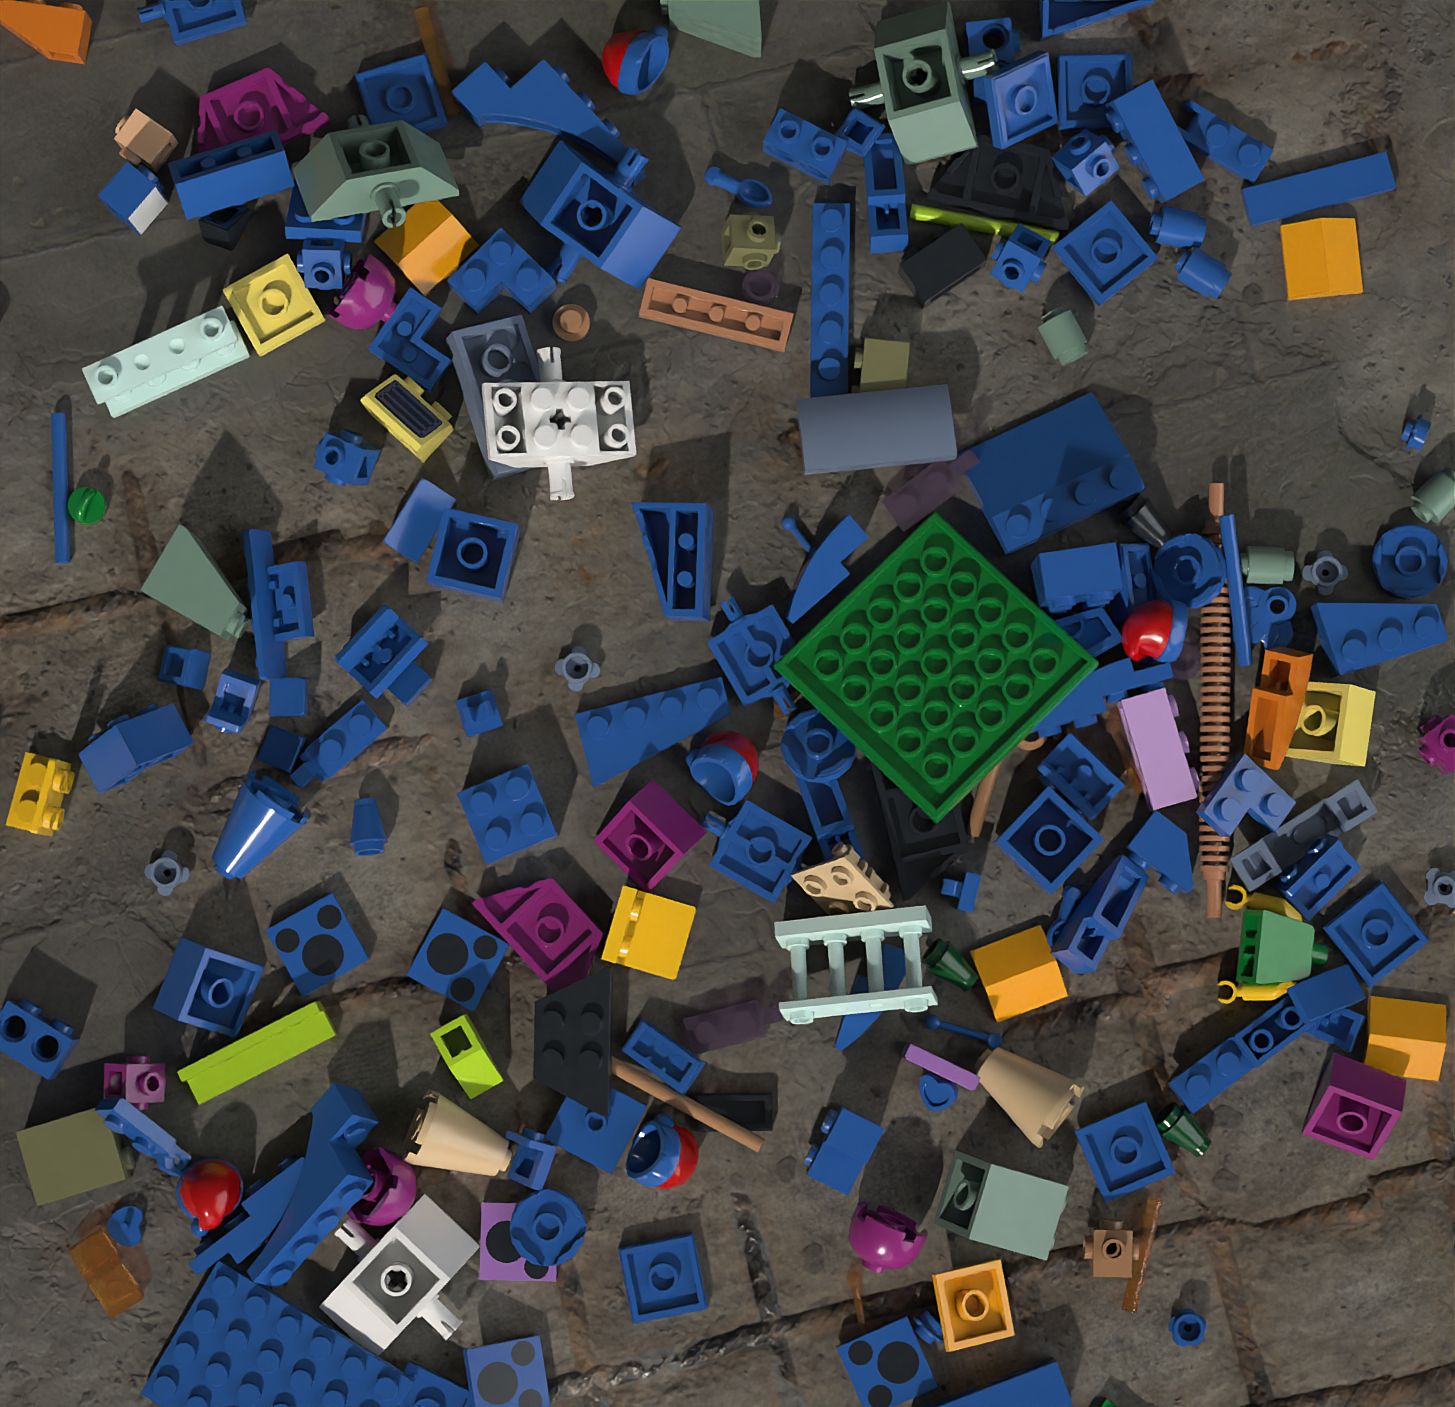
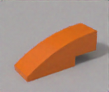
(1276, 705)

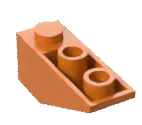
(52, 30)

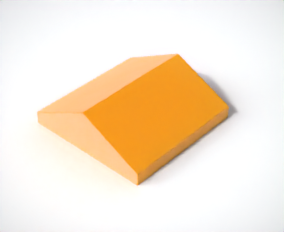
(427, 245)
(1321, 258)
(1018, 973)
(1405, 1037)
(973, 1304)

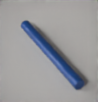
(60, 488)
(1236, 590)

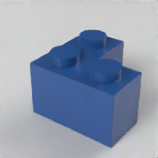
(500, 267)
(134, 745)
(843, 1150)

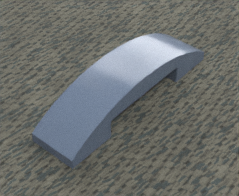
(1289, 843)

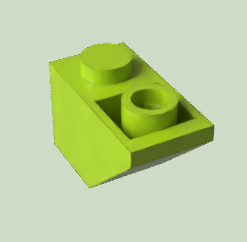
(467, 1056)

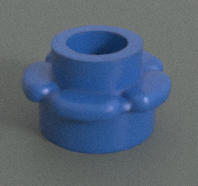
(1415, 432)
(929, 1327)
(1192, 1337)

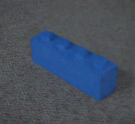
(1029, 1387)

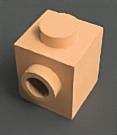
(144, 140)

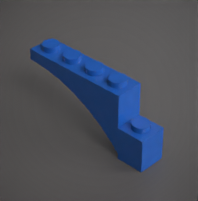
(542, 103)
(327, 1187)

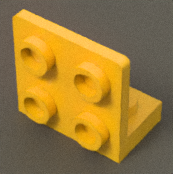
(40, 794)
(649, 933)

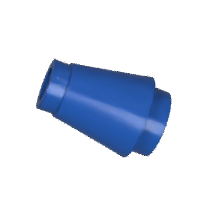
(367, 828)

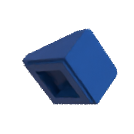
(859, 131)
(184, 667)
(410, 684)
(289, 697)
(281, 749)

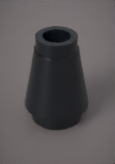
(1145, 521)

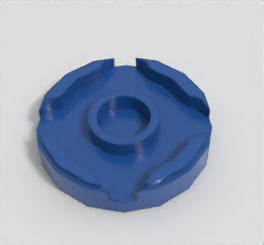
(1408, 561)
(1189, 570)
(816, 748)
(548, 1227)

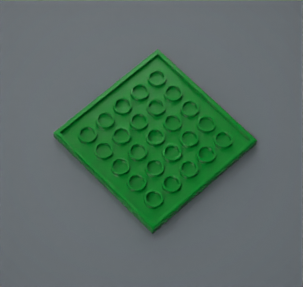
(936, 666)

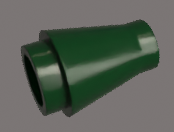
(948, 964)
(1181, 1128)

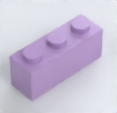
(1158, 749)

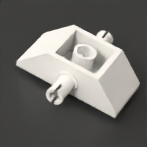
(590, 416)
(429, 1252)

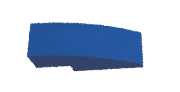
(885, 196)
(823, 567)
(829, 816)
(1100, 916)
(893, 973)

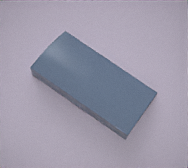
(491, 354)
(876, 429)

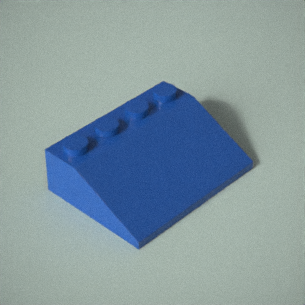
(1051, 474)

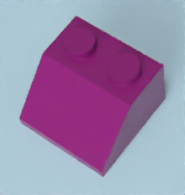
(650, 836)
(1355, 1106)

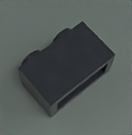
(941, 264)

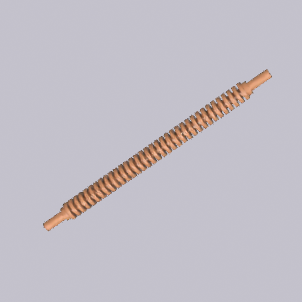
(1213, 870)

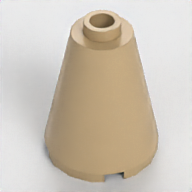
(1027, 1092)
(454, 1139)

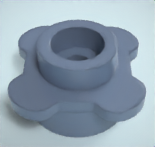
(1335, 570)
(577, 679)
(156, 873)
(1434, 881)

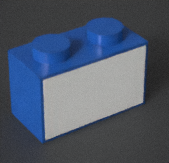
(134, 197)

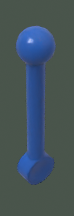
(789, 523)
(993, 1039)

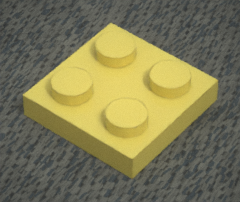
(273, 305)

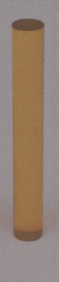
(436, 61)
(1139, 1266)

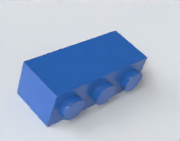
(1153, 142)
(231, 174)

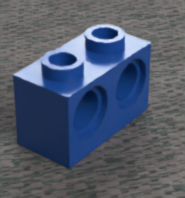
(974, 34)
(804, 146)
(28, 1047)

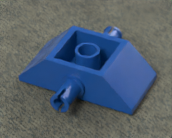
(631, 231)

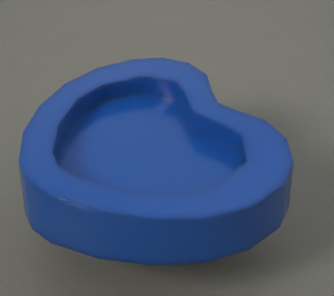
(937, 1093)
(125, 1225)

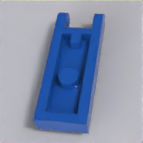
(1224, 143)

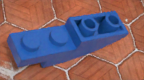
(1107, 682)
(1238, 1054)
(266, 1208)

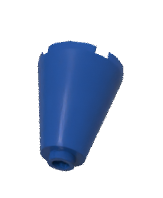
(257, 825)

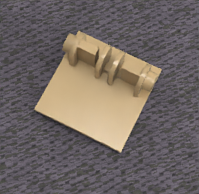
(844, 884)

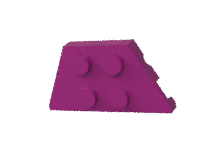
(254, 108)
(545, 930)

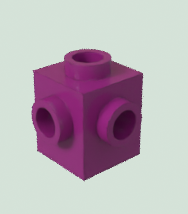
(1432, 744)
(135, 1081)

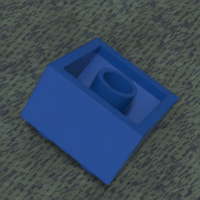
(208, 987)

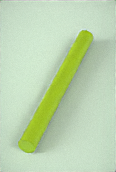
(975, 222)

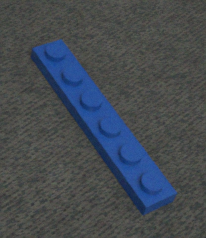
(829, 299)

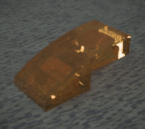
(105, 1273)

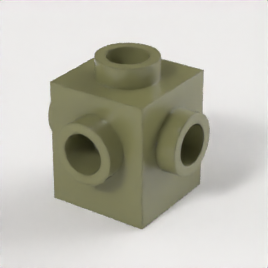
(749, 240)

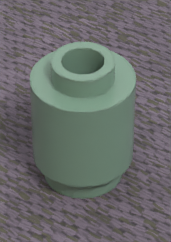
(1063, 336)
(1435, 496)
(1267, 564)

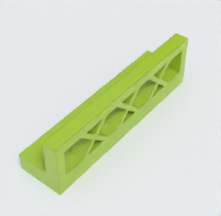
(258, 1052)

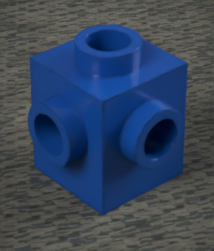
(1086, 161)
(1020, 258)
(324, 264)
(345, 458)

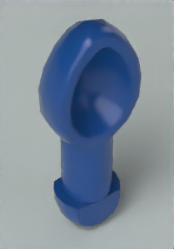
(748, 191)
(1071, 895)

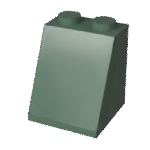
(723, 22)
(196, 587)
(1001, 1205)

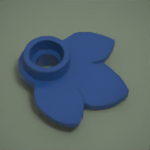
(1264, 624)

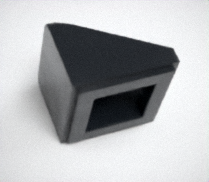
(224, 226)

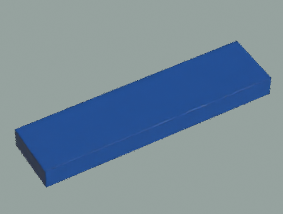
(1318, 189)

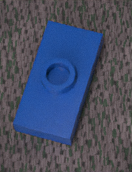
(663, 1056)

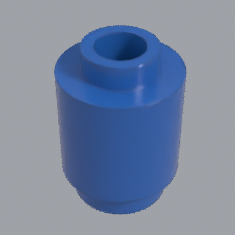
(1177, 228)
(1202, 273)

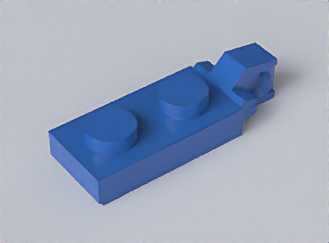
(339, 745)
(146, 1135)

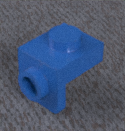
(233, 701)
(531, 1158)

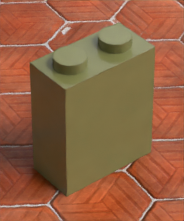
(73, 1156)

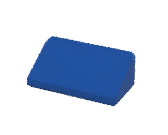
(418, 520)
(1136, 579)

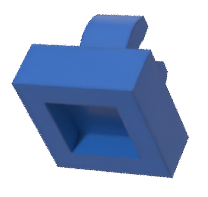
(479, 713)
(965, 891)

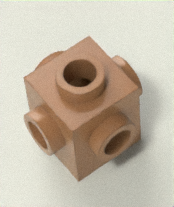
(1117, 1262)

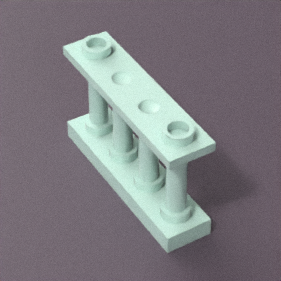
(166, 362)
(834, 933)

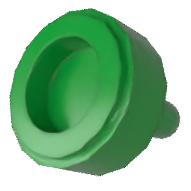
(87, 506)

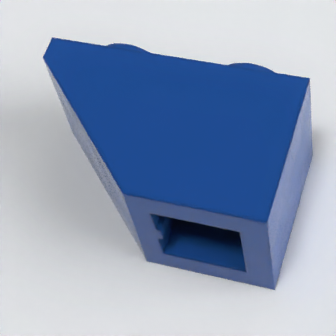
(1163, 849)

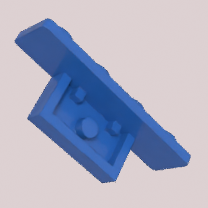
(277, 603)

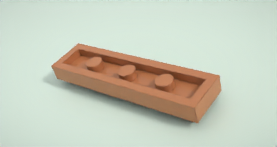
(716, 315)

